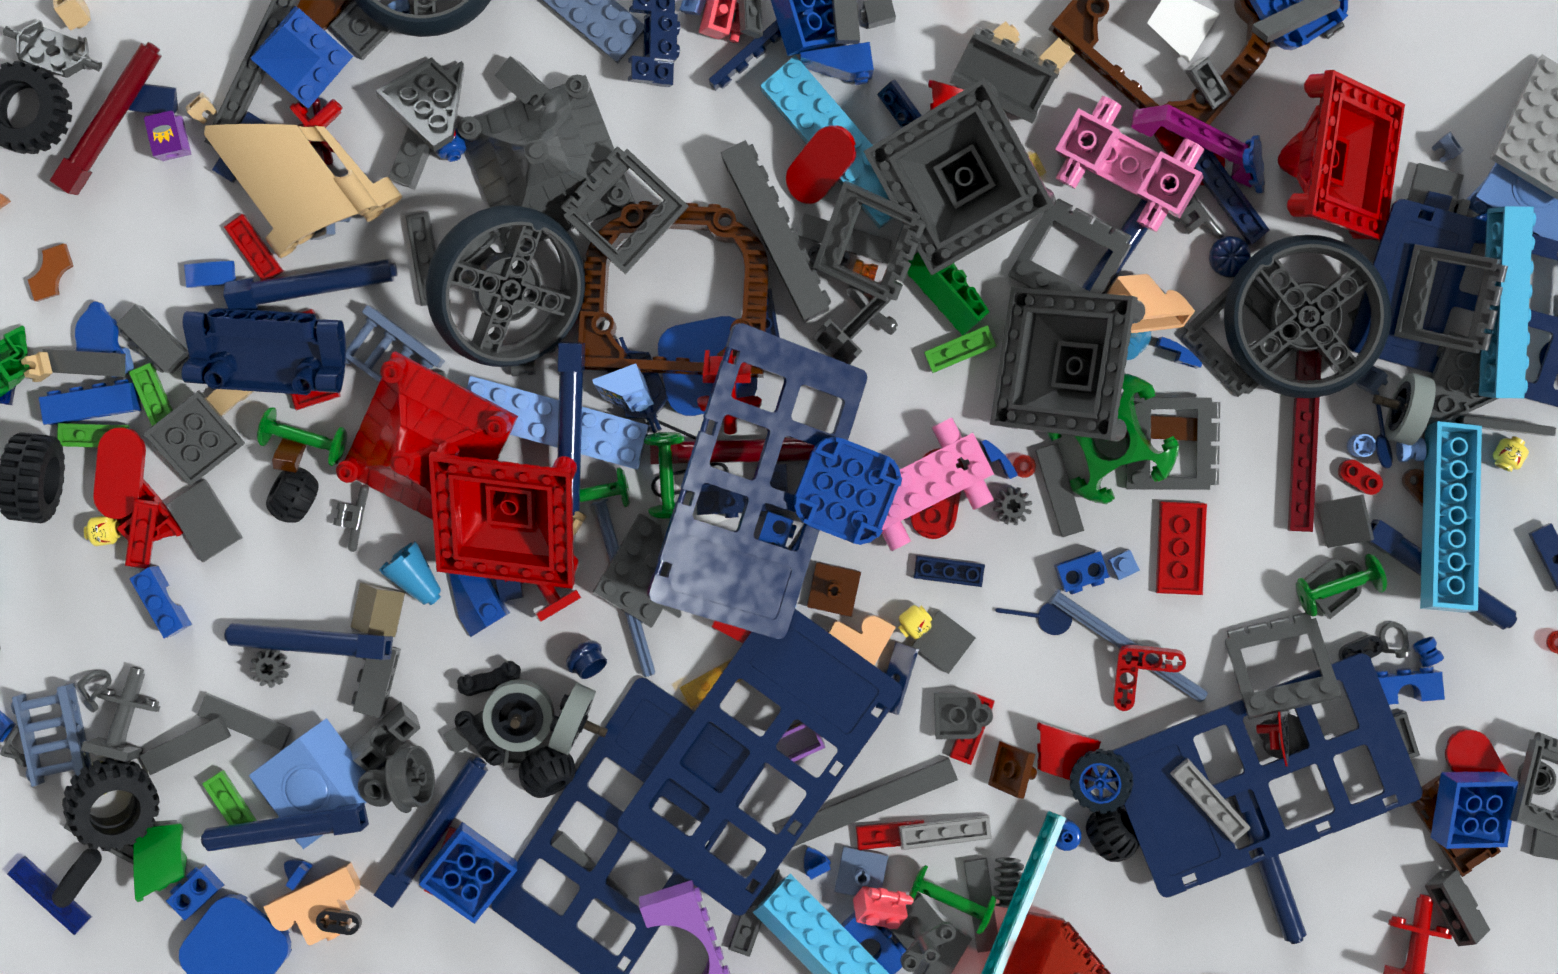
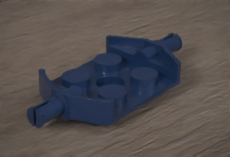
(655, 387)

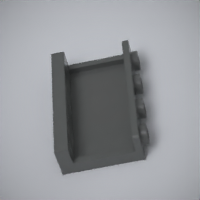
(1016, 73)

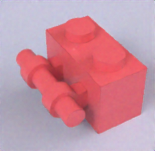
(718, 20)
(881, 907)

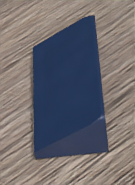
(155, 99)

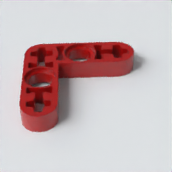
(1133, 665)

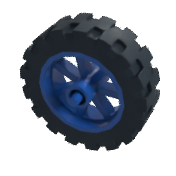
(1084, 794)

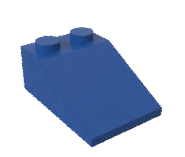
(844, 63)

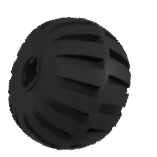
(292, 495)
(546, 772)
(1112, 835)

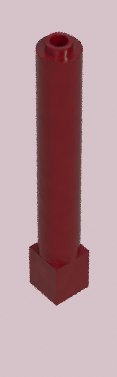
(75, 170)
(737, 451)

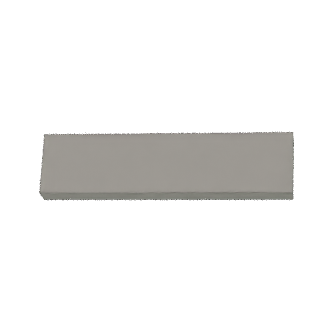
(1210, 800)
(945, 832)

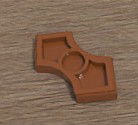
(55, 264)

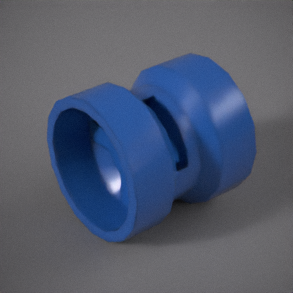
(1428, 651)

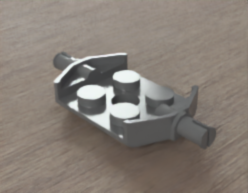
(36, 42)

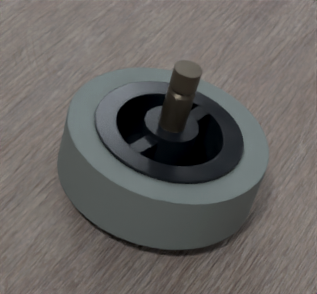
(1409, 408)
(518, 715)
(573, 719)

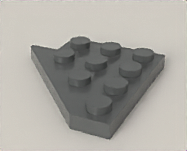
(426, 101)
(1457, 384)
(631, 570)

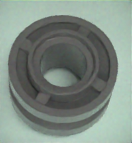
(1546, 781)

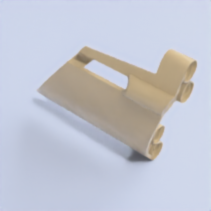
(294, 182)

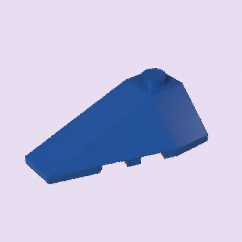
(476, 602)

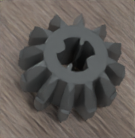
(1016, 499)
(276, 674)

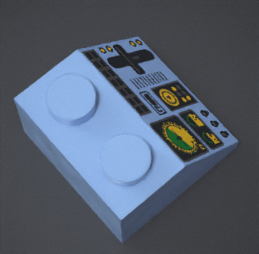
(625, 388)

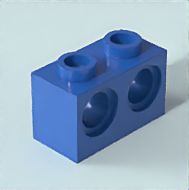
(769, 535)
(1080, 566)
(197, 895)

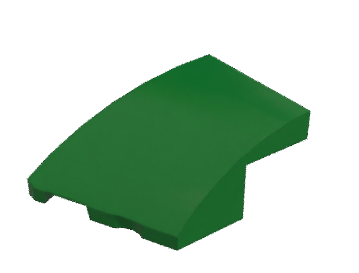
(12, 351)
(158, 859)

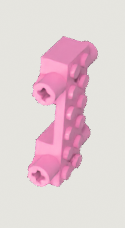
(1129, 163)
(938, 478)

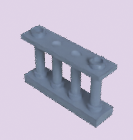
(392, 333)
(70, 719)

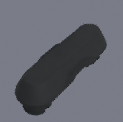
(488, 681)
(476, 734)
(76, 877)

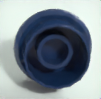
(1228, 255)
(586, 659)

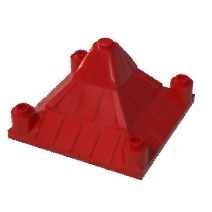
(1345, 155)
(412, 417)
(503, 518)

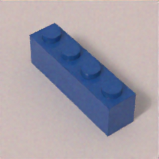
(89, 403)

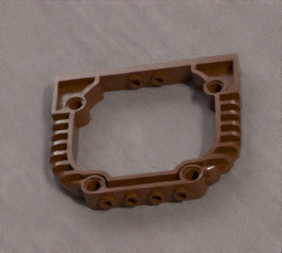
(1080, 28)
(602, 350)

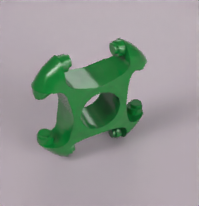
(1139, 447)

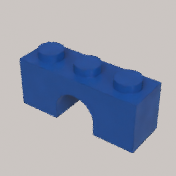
(165, 613)
(1426, 684)
(889, 952)

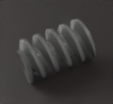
(1009, 879)

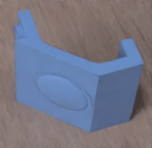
(1507, 189)
(310, 776)

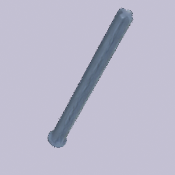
(634, 625)
(1120, 640)

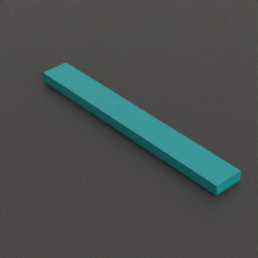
(1024, 894)

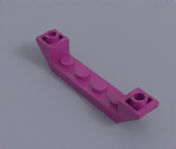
(1151, 118)

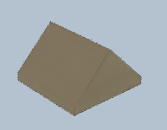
(377, 610)

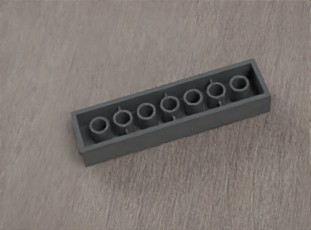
(774, 230)

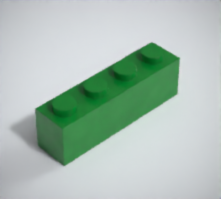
(950, 294)

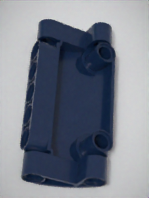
(264, 351)

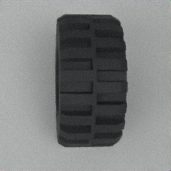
(52, 111)
(31, 477)
(118, 829)

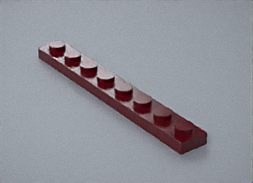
(1304, 447)

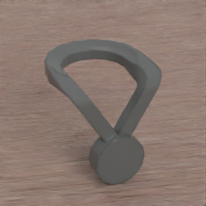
(1399, 653)
(90, 702)
(19, 758)

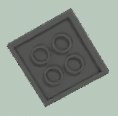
(194, 438)

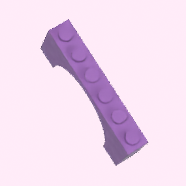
(682, 908)

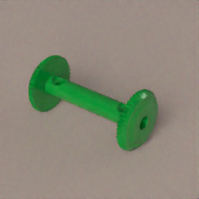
(269, 426)
(664, 441)
(605, 490)
(1374, 573)
(953, 899)

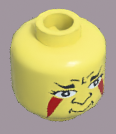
(1510, 454)
(102, 531)
(915, 622)

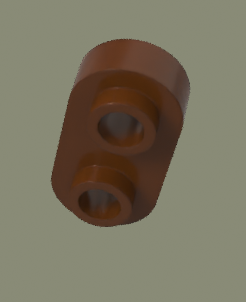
(1417, 489)

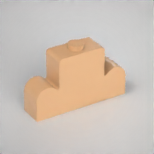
(1161, 309)
(868, 642)
(309, 900)

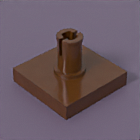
(834, 589)
(1012, 769)

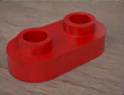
(1361, 477)

